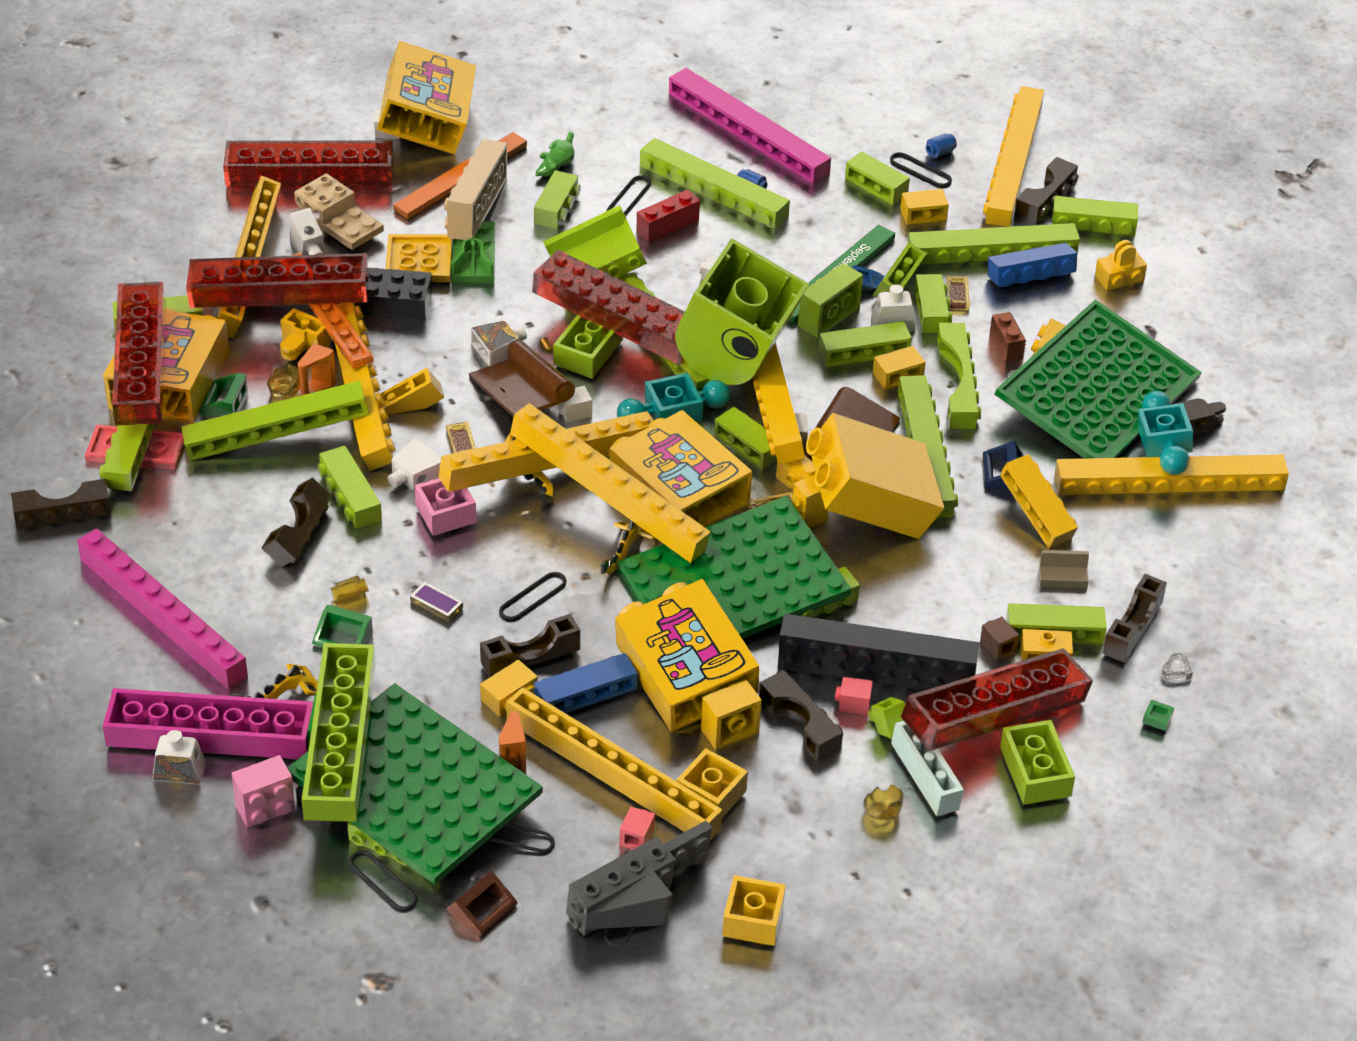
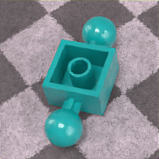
(676, 393)
(1165, 432)

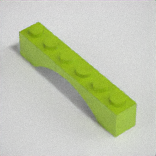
(954, 347)

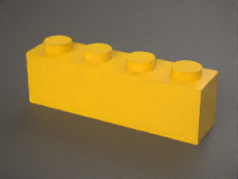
(1039, 501)

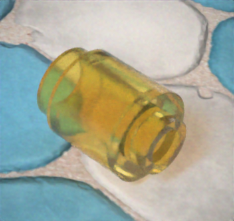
(349, 590)

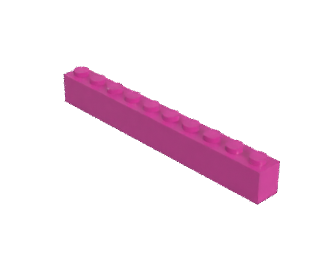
(750, 125)
(163, 609)

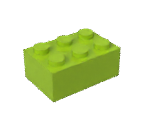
(830, 300)
(584, 347)
(1037, 762)

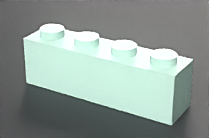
(928, 771)

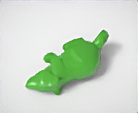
(561, 153)

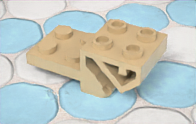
(338, 211)

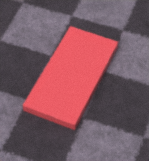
(162, 451)

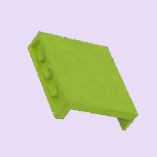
(602, 243)

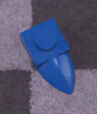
(871, 278)

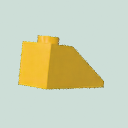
(413, 393)

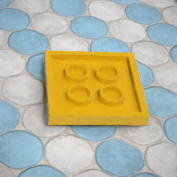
(420, 253)

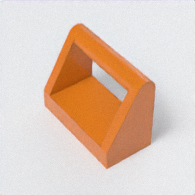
(322, 369)
(513, 743)

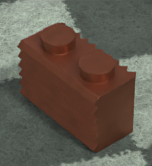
(1007, 337)

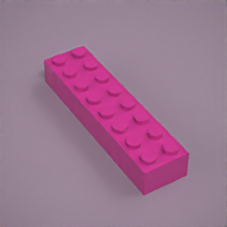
(217, 722)

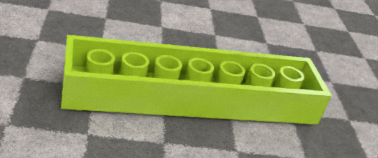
(339, 733)

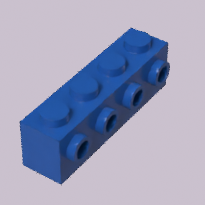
(1032, 264)
(588, 684)

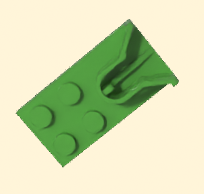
(475, 257)

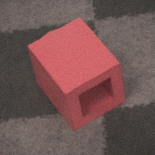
(854, 696)
(636, 828)

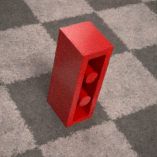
(667, 215)

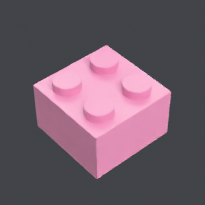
(444, 509)
(263, 791)

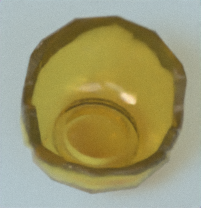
(284, 382)
(884, 804)

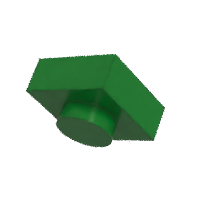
(1158, 715)

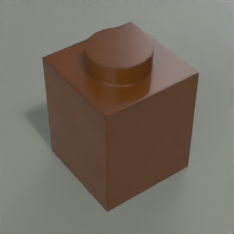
(999, 638)

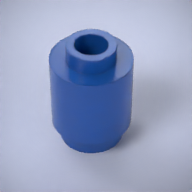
(941, 145)
(753, 177)

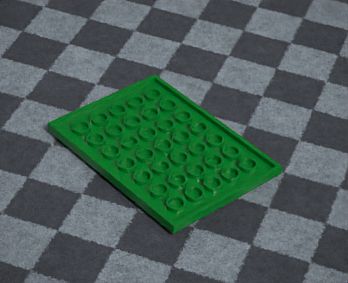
(1093, 382)
(752, 564)
(430, 786)

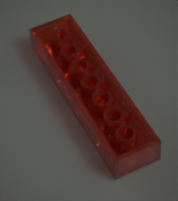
(304, 161)
(278, 280)
(610, 303)
(139, 354)
(996, 699)

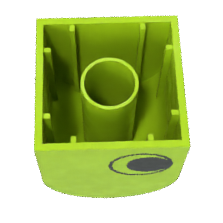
(737, 314)

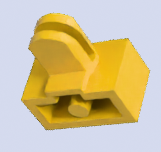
(1121, 267)
(300, 333)

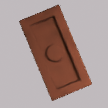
(495, 886)

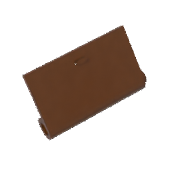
(524, 380)
(859, 408)

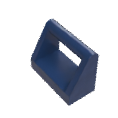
(1005, 452)

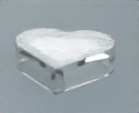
(1177, 668)

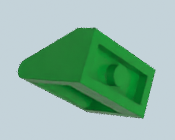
(237, 388)
(343, 621)

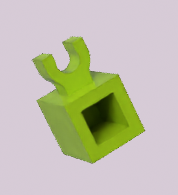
(886, 714)

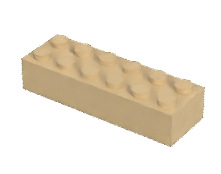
(476, 190)

